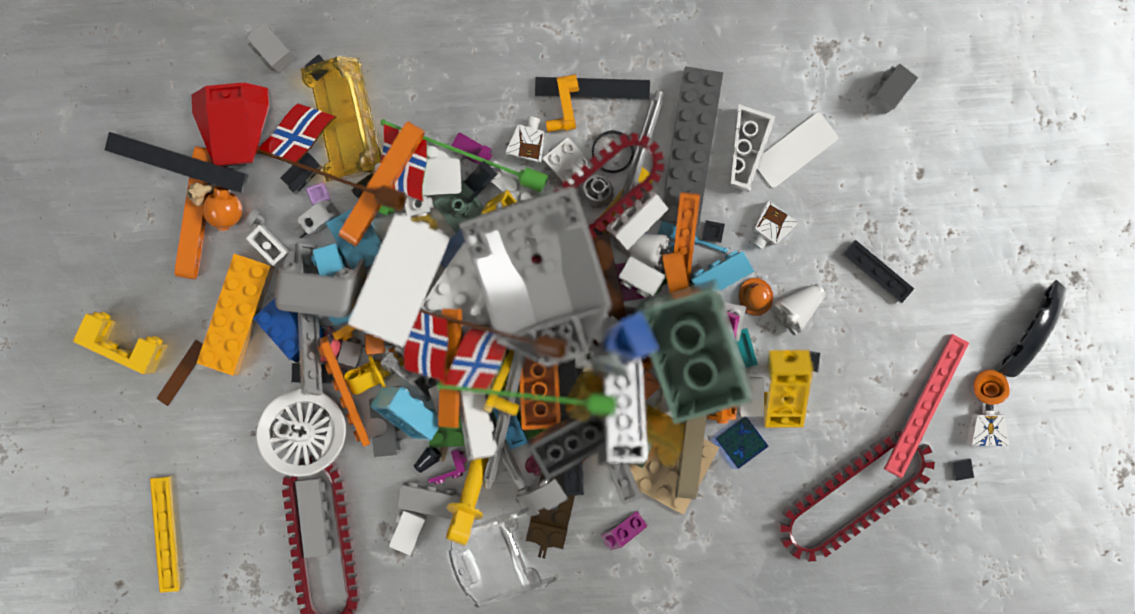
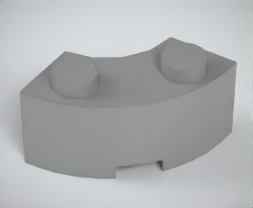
(542, 495)

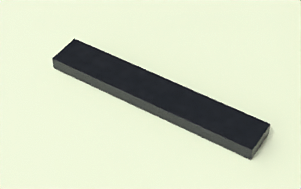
(596, 88)

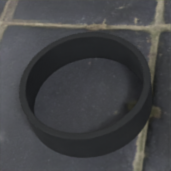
(613, 132)

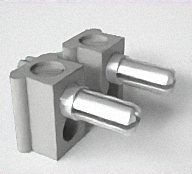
(390, 363)

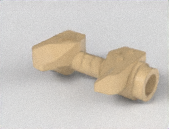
(197, 192)

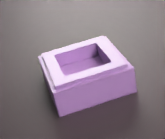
(318, 193)

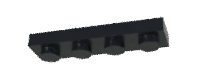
(878, 271)

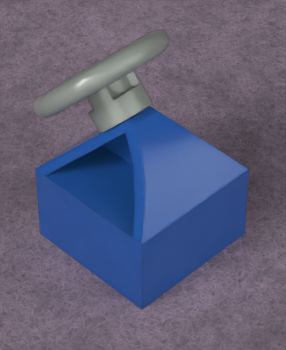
(623, 344)

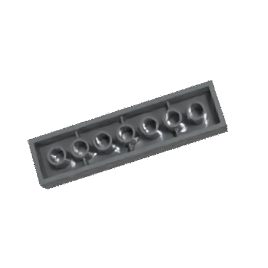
(692, 138)

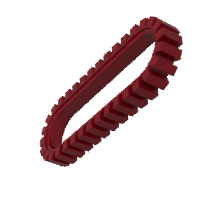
(656, 167)
(347, 568)

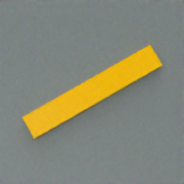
(165, 534)

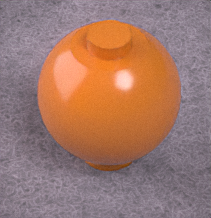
(222, 209)

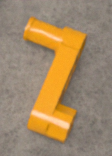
(566, 85)

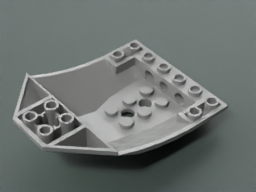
(553, 298)

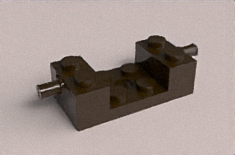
(551, 526)

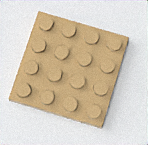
(660, 481)

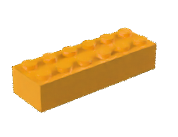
(234, 314)

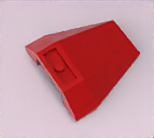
(231, 120)

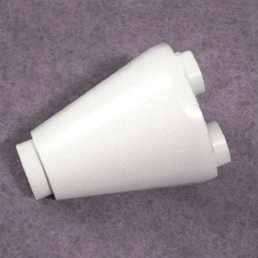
(649, 250)
(798, 308)

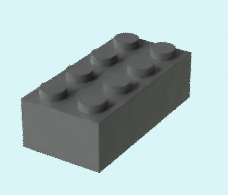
(567, 444)

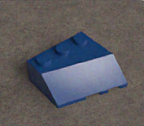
(282, 329)

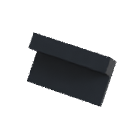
(296, 177)
(479, 179)

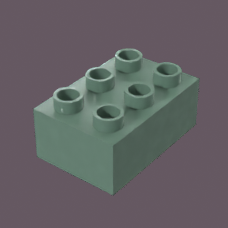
(696, 352)

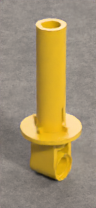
(368, 375)
(465, 510)

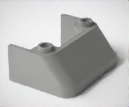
(318, 293)

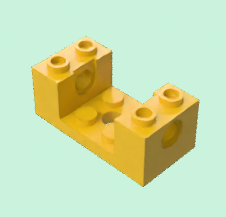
(95, 331)
(788, 388)

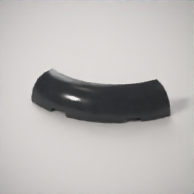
(1037, 331)

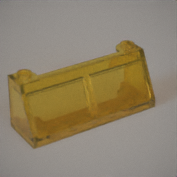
(352, 136)
(658, 425)

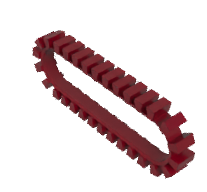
(903, 495)

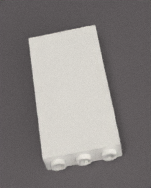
(399, 279)

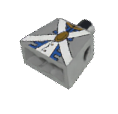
(316, 218)

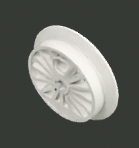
(333, 440)

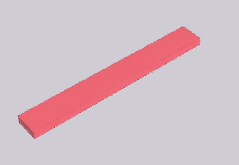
(926, 406)

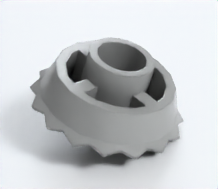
(596, 191)

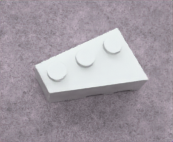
(637, 219)

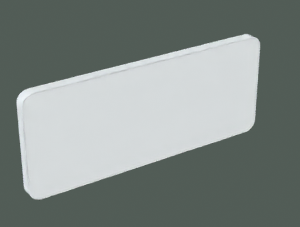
(796, 149)
(441, 177)

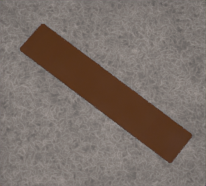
(180, 374)

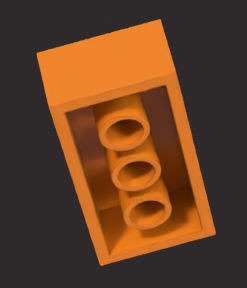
(542, 381)

